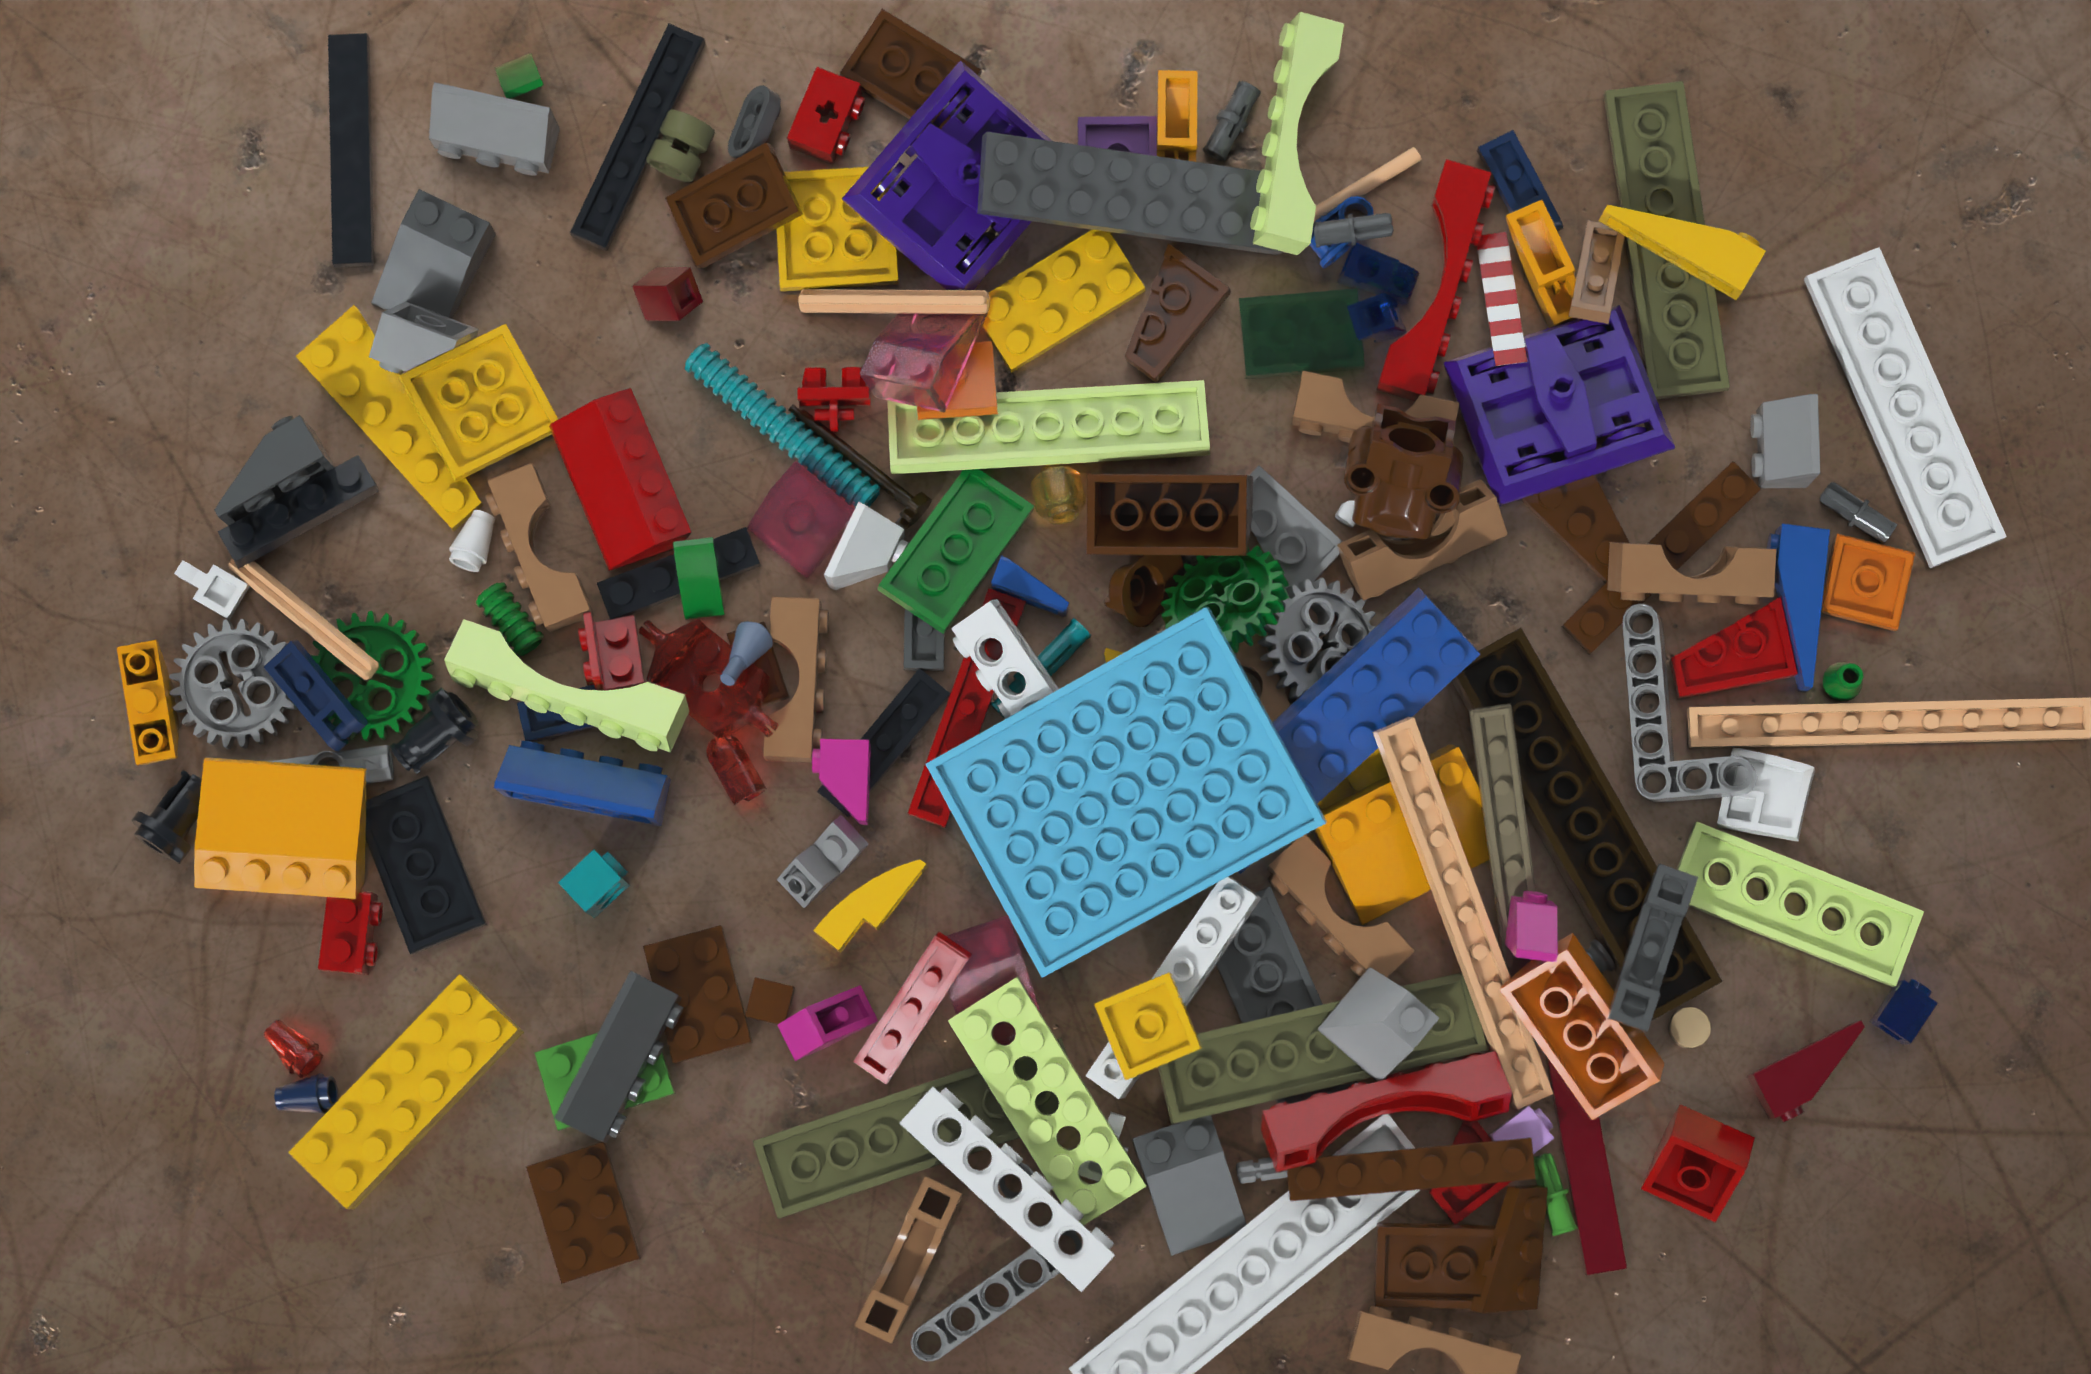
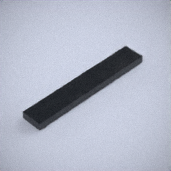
(635, 137)
(350, 150)

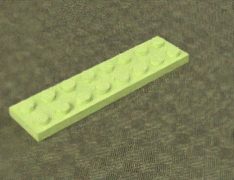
(1056, 429)

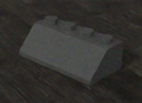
(619, 1057)

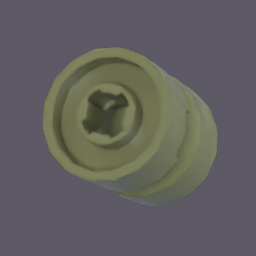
(686, 133)

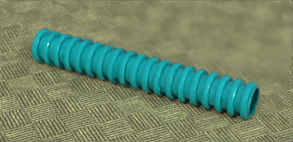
(780, 426)

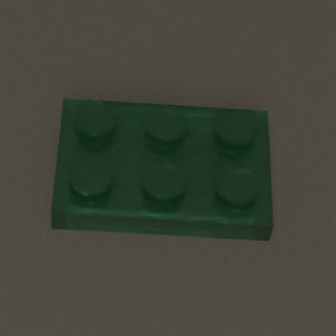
(1299, 334)

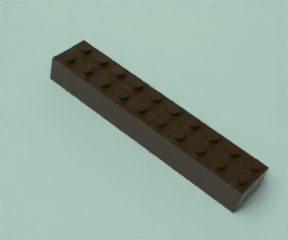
(1579, 812)

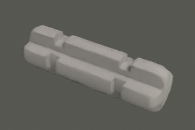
(1248, 1171)

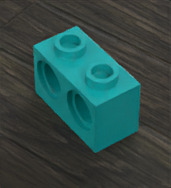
(595, 882)

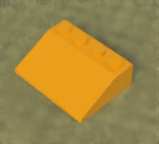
(281, 828)
(1373, 845)

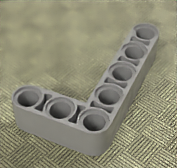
(1660, 722)
(976, 1300)

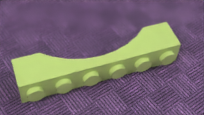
(1285, 206)
(640, 712)

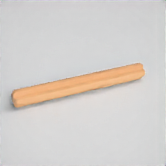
(894, 301)
(307, 618)

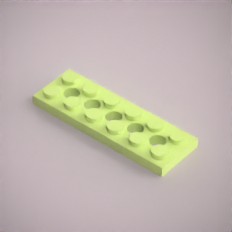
(1820, 891)
(1054, 1074)

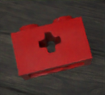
(826, 94)

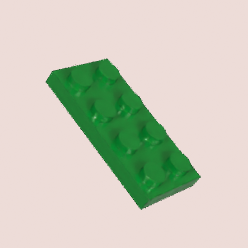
(956, 548)

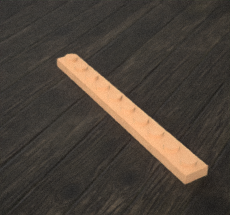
(1889, 723)
(1461, 908)

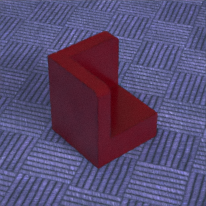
(667, 293)

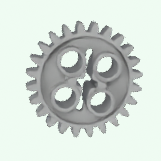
(1297, 627)
(203, 699)

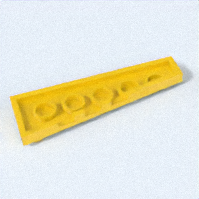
(385, 413)

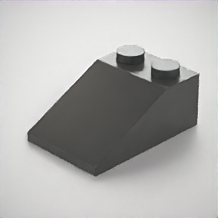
(433, 256)
(277, 466)
(1189, 1184)

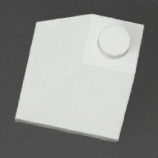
(865, 548)

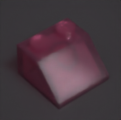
(801, 519)

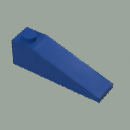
(1800, 584)

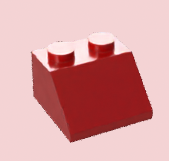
(1698, 1163)

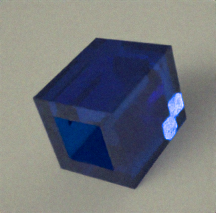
(1904, 1011)

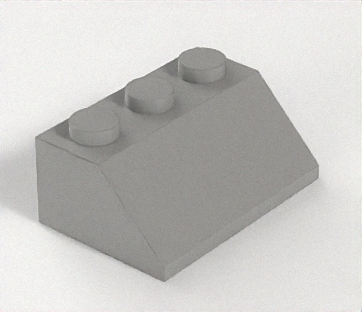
(492, 129)

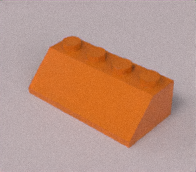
(1567, 1015)

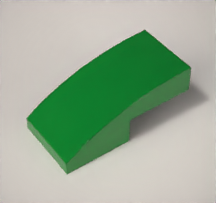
(519, 76)
(698, 578)

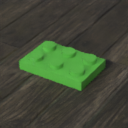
(562, 1062)

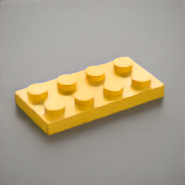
(1059, 297)

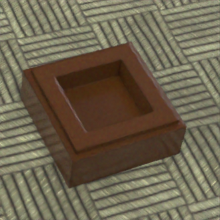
(769, 1001)

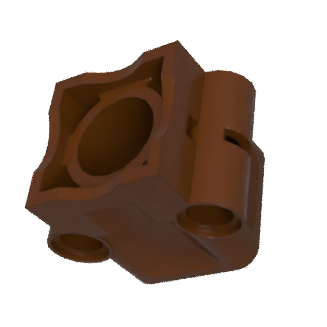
(1403, 473)

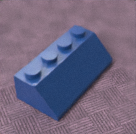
(584, 784)

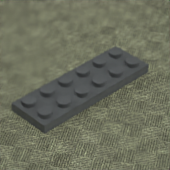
(1268, 972)

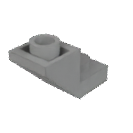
(822, 862)

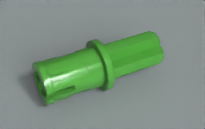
(1558, 1208)

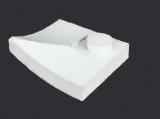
(1776, 801)

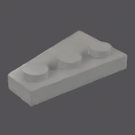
(1290, 531)

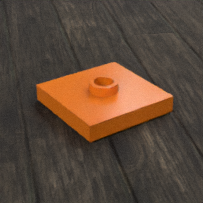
(975, 389)
(1866, 582)

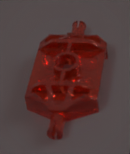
(684, 661)

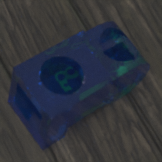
(1378, 274)
(1377, 318)

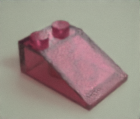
(921, 358)
(992, 965)

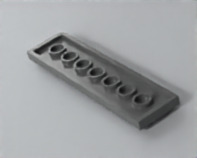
(1118, 192)

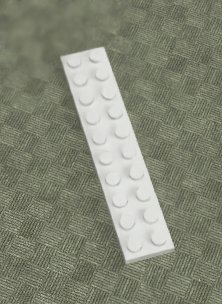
(1247, 1275)

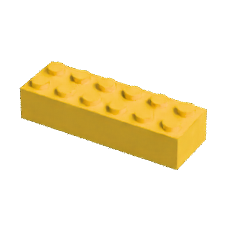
(406, 1092)

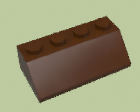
(1169, 514)

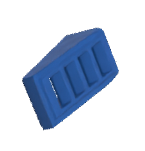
(1018, 583)

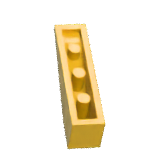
(1706, 252)

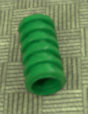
(509, 619)

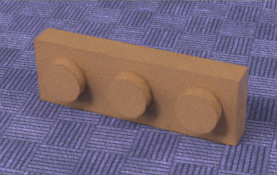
(1597, 273)

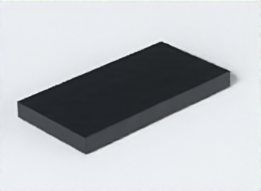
(420, 866)

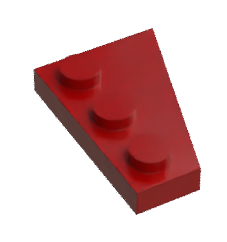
(1740, 655)

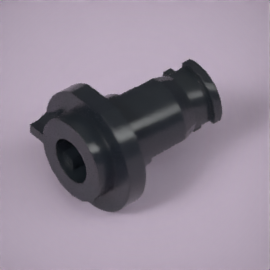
(439, 729)
(171, 819)

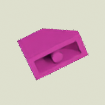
(845, 773)
(1533, 927)
(827, 1022)

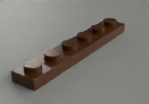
(1679, 541)
(1413, 1169)

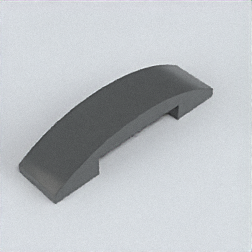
(1651, 947)

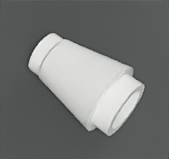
(473, 542)

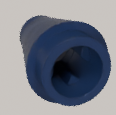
(309, 1094)

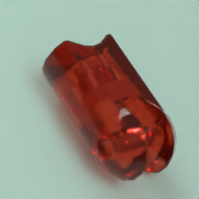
(734, 769)

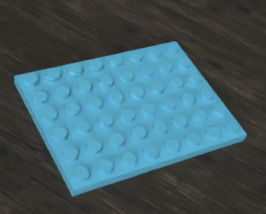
(1126, 792)

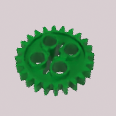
(1236, 589)
(381, 642)

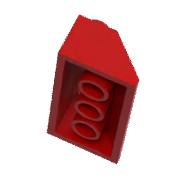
(620, 479)

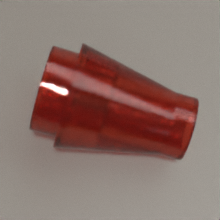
(295, 1050)

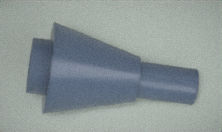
(749, 644)

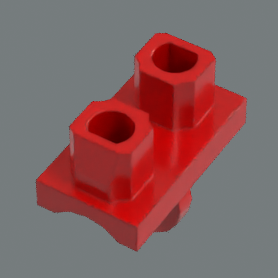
(817, 394)

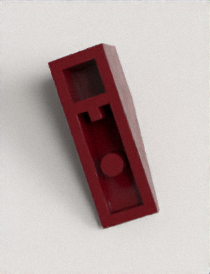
(1799, 1076)

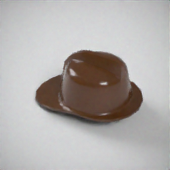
(1140, 587)

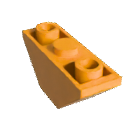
(148, 702)

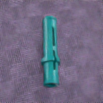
(1053, 655)

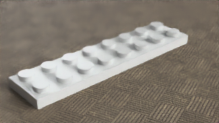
(1904, 407)

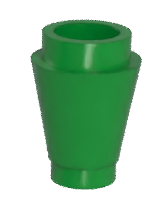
(1835, 684)

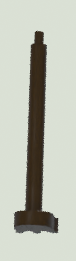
(914, 505)

